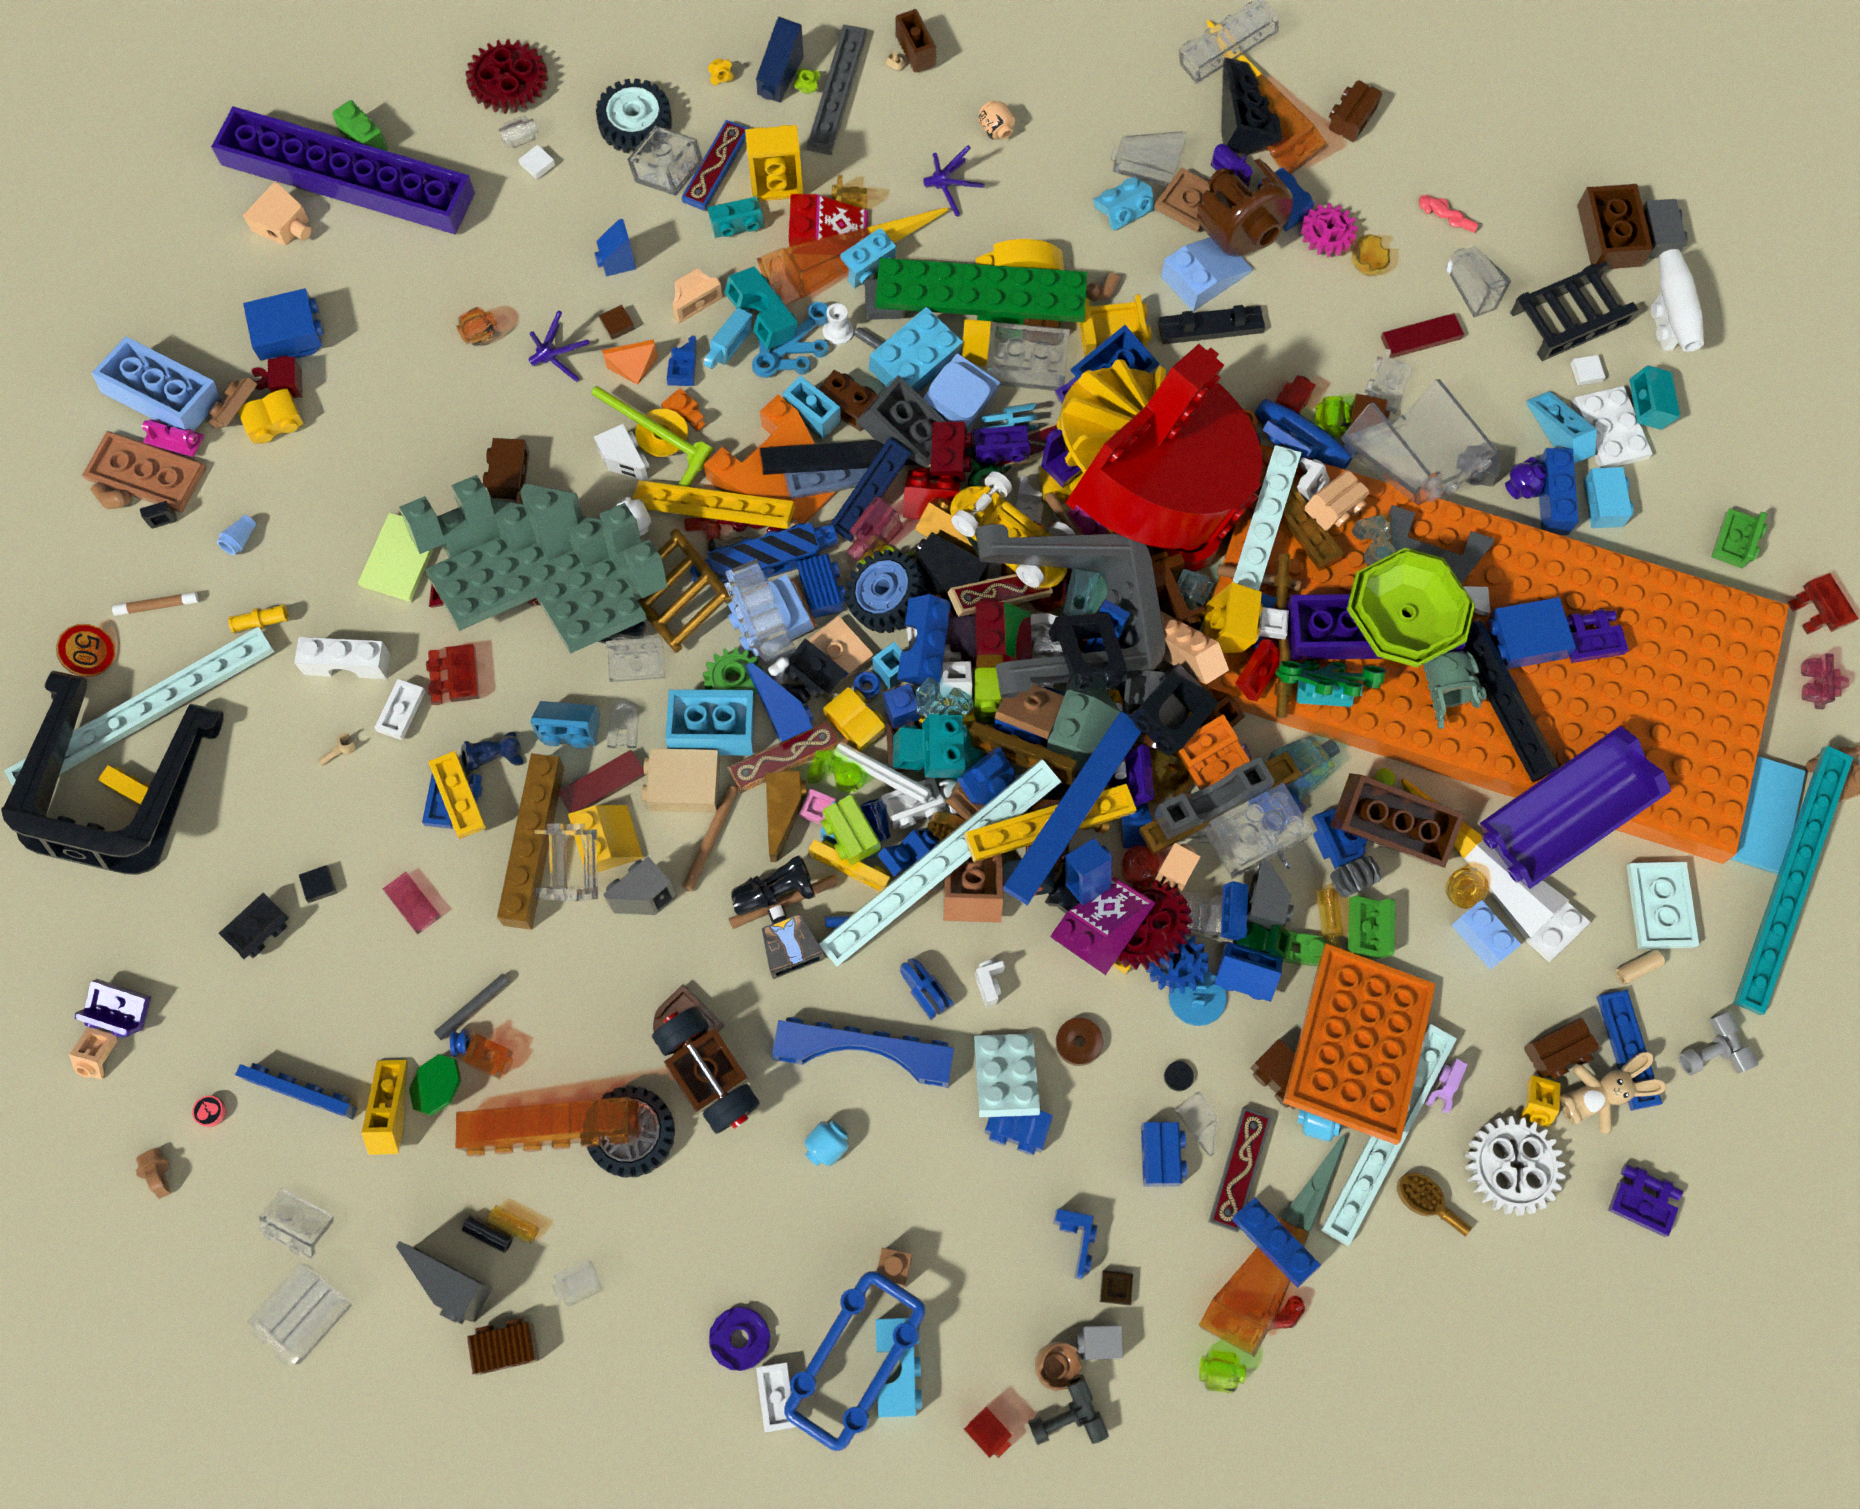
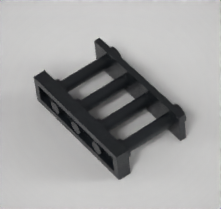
(1574, 334)

